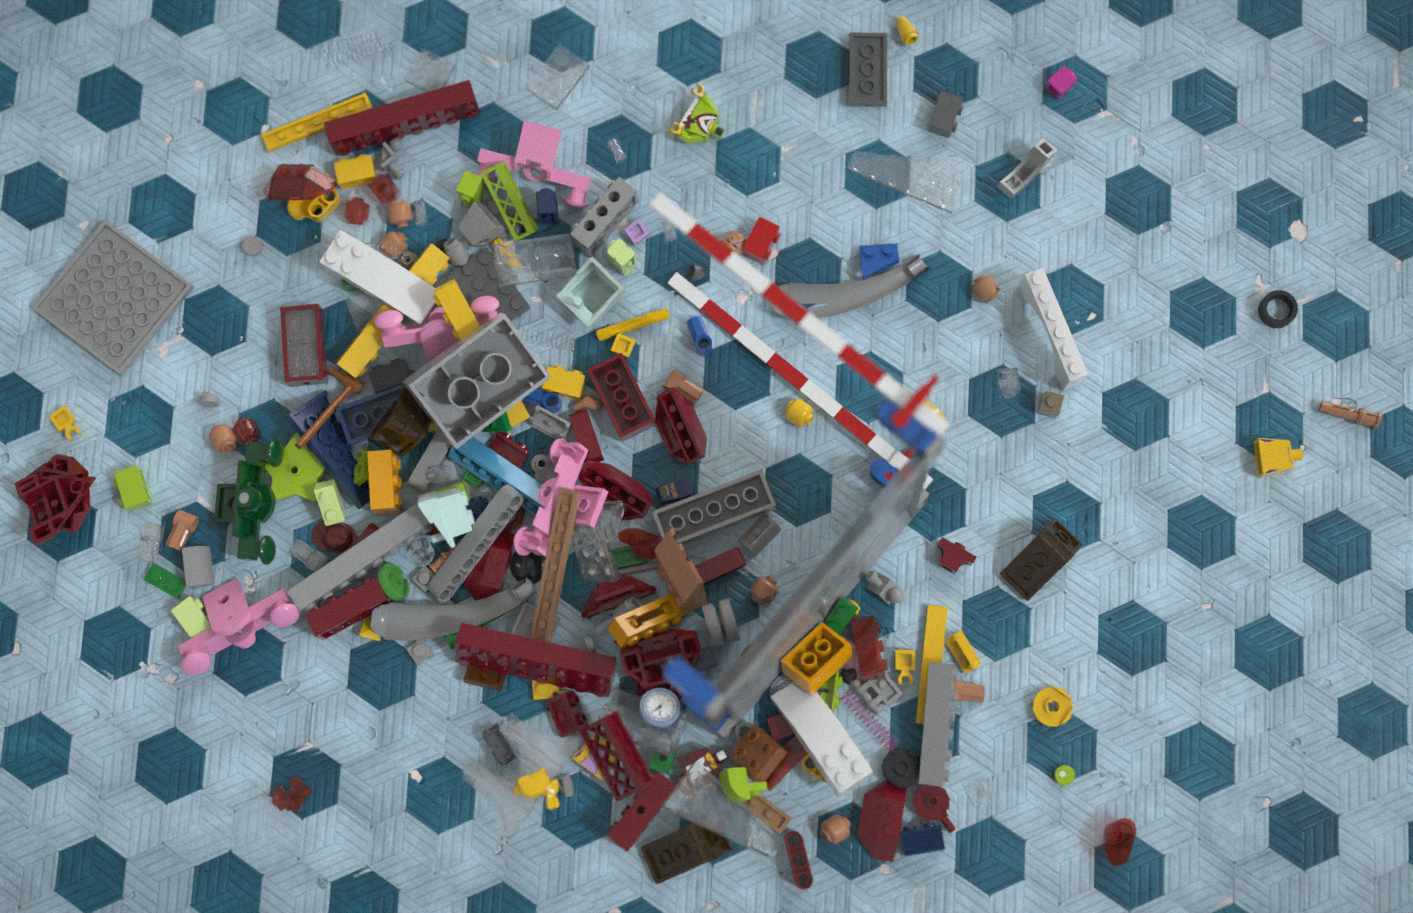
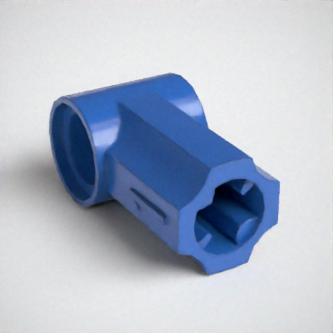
(699, 334)
(541, 398)

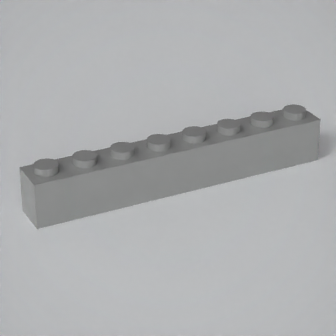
(360, 558)

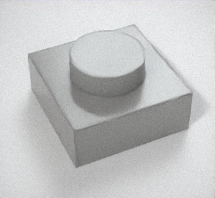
(423, 578)
(420, 651)
(567, 786)

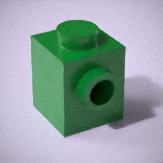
(662, 762)

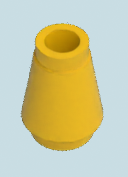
(906, 31)

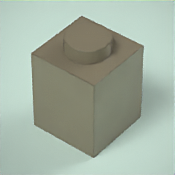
(1050, 404)

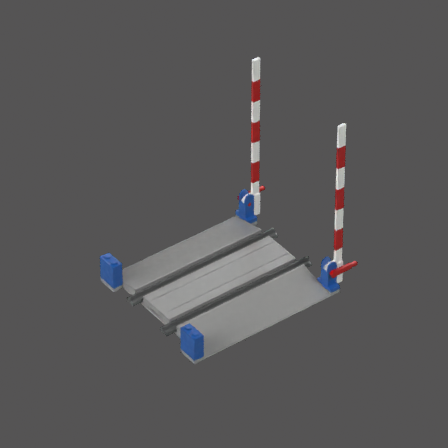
(899, 474)

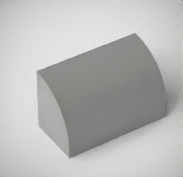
(198, 566)

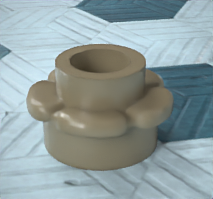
(407, 255)

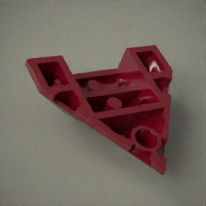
(68, 466)
(51, 501)
(649, 656)

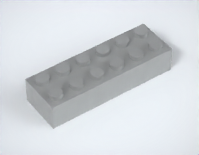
(716, 508)

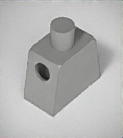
(479, 226)

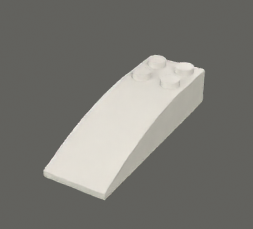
(379, 277)
(823, 738)

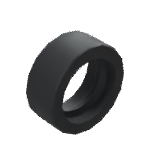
(1288, 299)

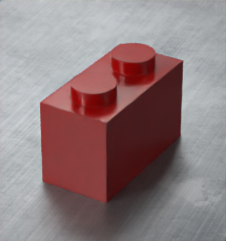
(761, 240)

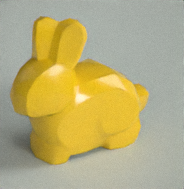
(537, 785)

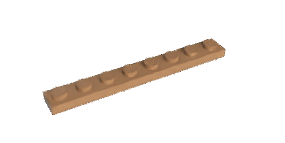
(555, 564)

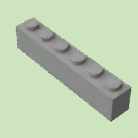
(937, 724)

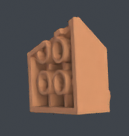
(679, 574)

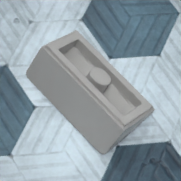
(759, 535)

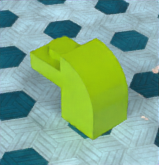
(736, 785)

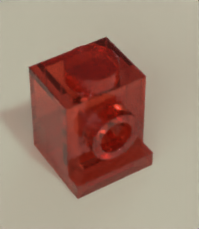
(379, 186)

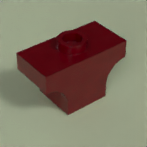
(954, 555)

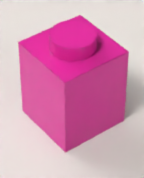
(1061, 82)

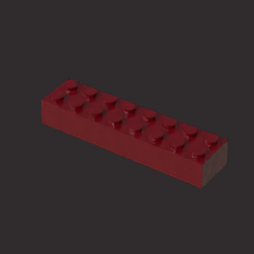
(402, 118)
(535, 660)

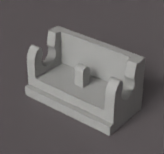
(550, 423)

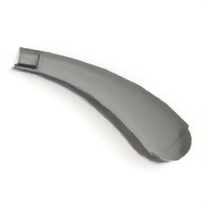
(853, 295)
(421, 622)

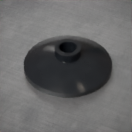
(520, 571)

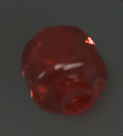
(356, 211)
(246, 430)

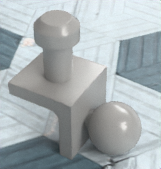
(389, 158)
(884, 587)

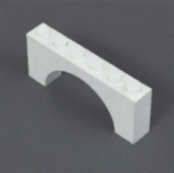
(1039, 294)

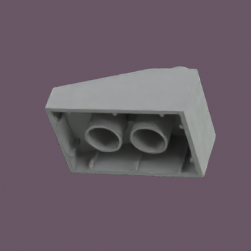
(476, 380)

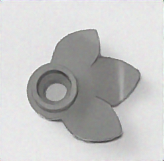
(544, 473)

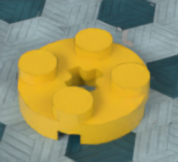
(1051, 695)

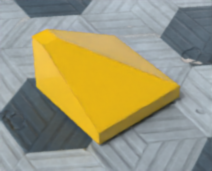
(367, 632)

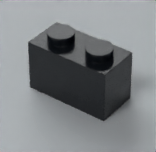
(389, 375)

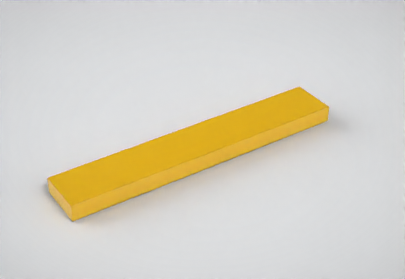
(313, 123)
(932, 652)

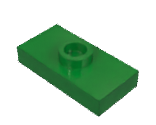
(500, 424)

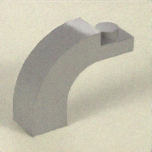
(1027, 169)

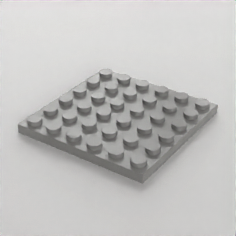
(113, 297)

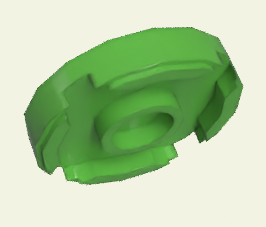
(392, 581)

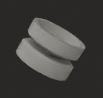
(719, 623)

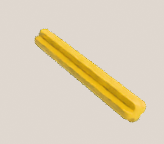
(632, 324)

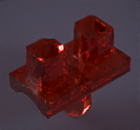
(293, 797)

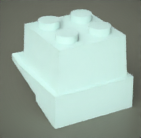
(591, 293)
(448, 513)

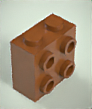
(758, 754)

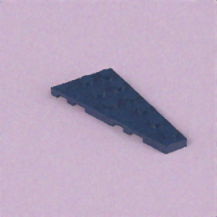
(330, 447)

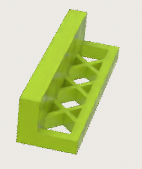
(516, 198)

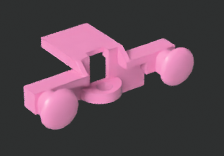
(538, 145)
(568, 463)

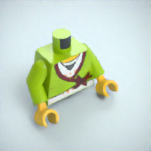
(699, 120)

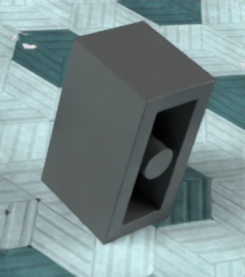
(945, 113)

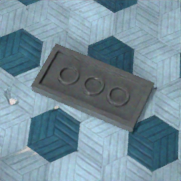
(868, 69)

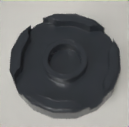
(901, 768)

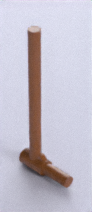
(350, 385)

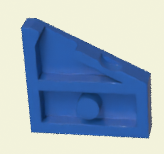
(877, 258)

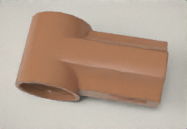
(684, 386)
(183, 525)
(969, 692)

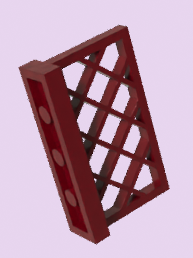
(624, 751)

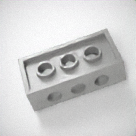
(604, 217)

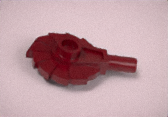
(932, 804)

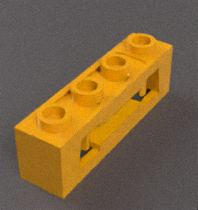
(624, 626)

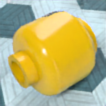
(799, 413)

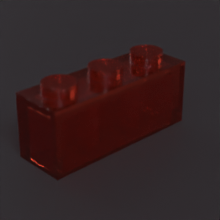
(868, 648)

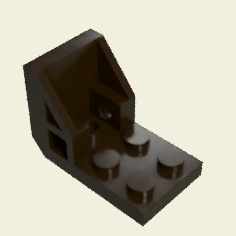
(402, 424)
(1041, 559)
(683, 851)

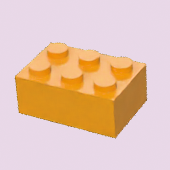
(385, 482)
(816, 658)

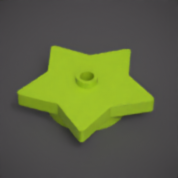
(302, 483)

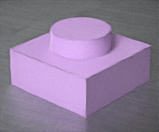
(636, 232)

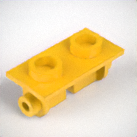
(963, 652)

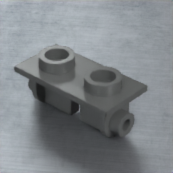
(503, 751)

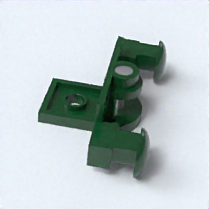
(253, 501)

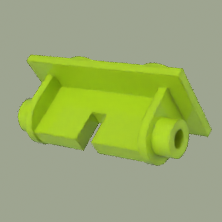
(831, 697)

